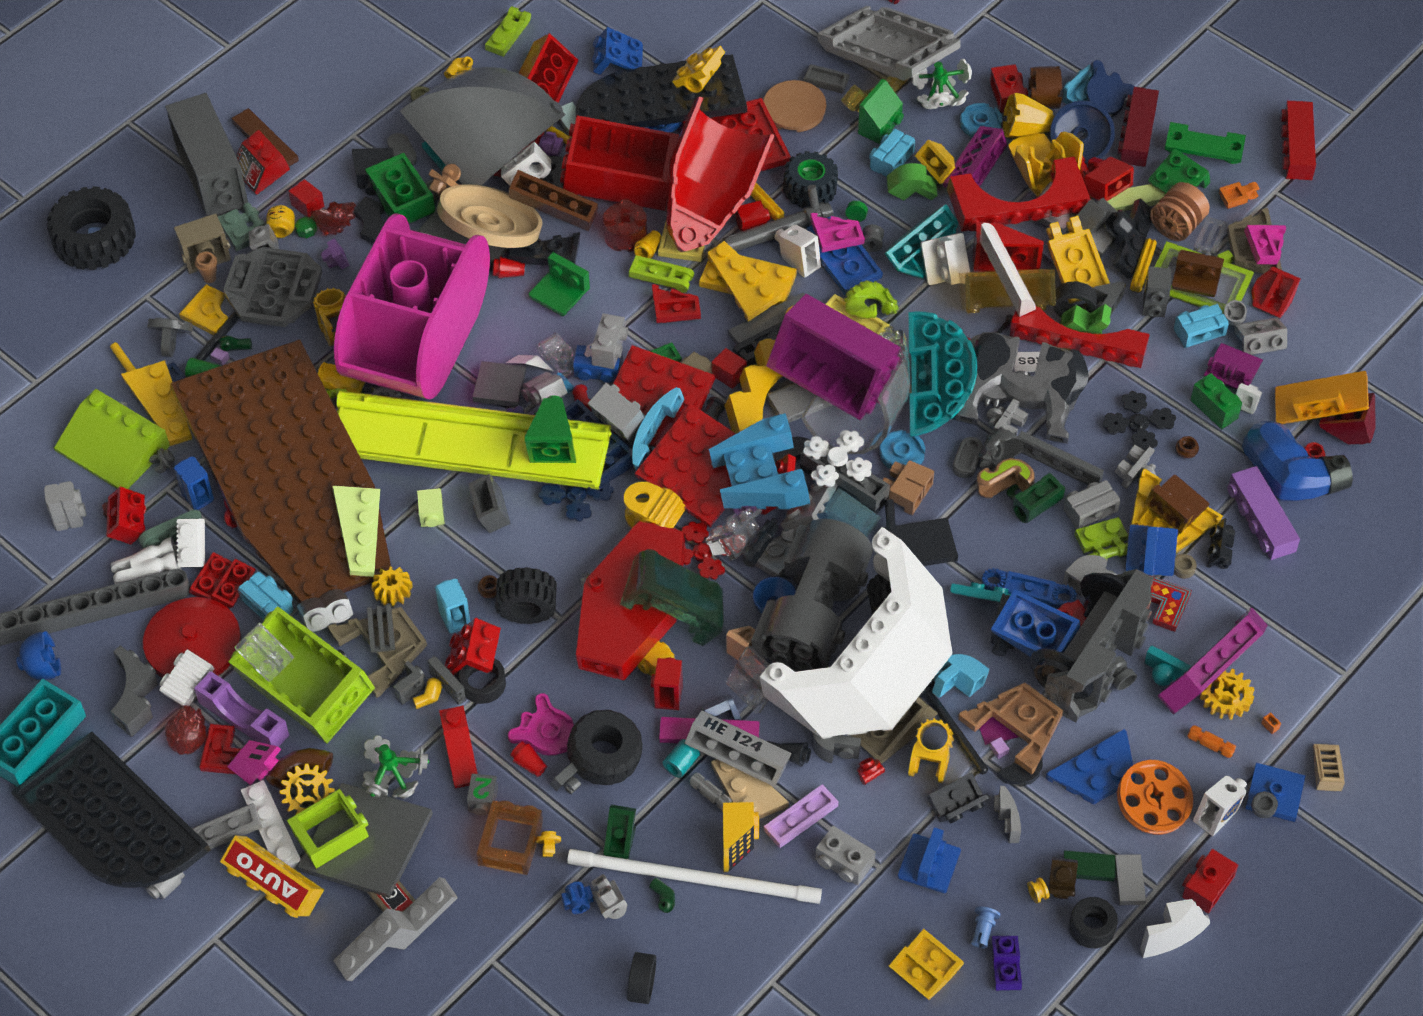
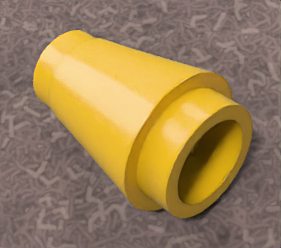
(648, 244)

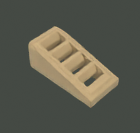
(1328, 783)

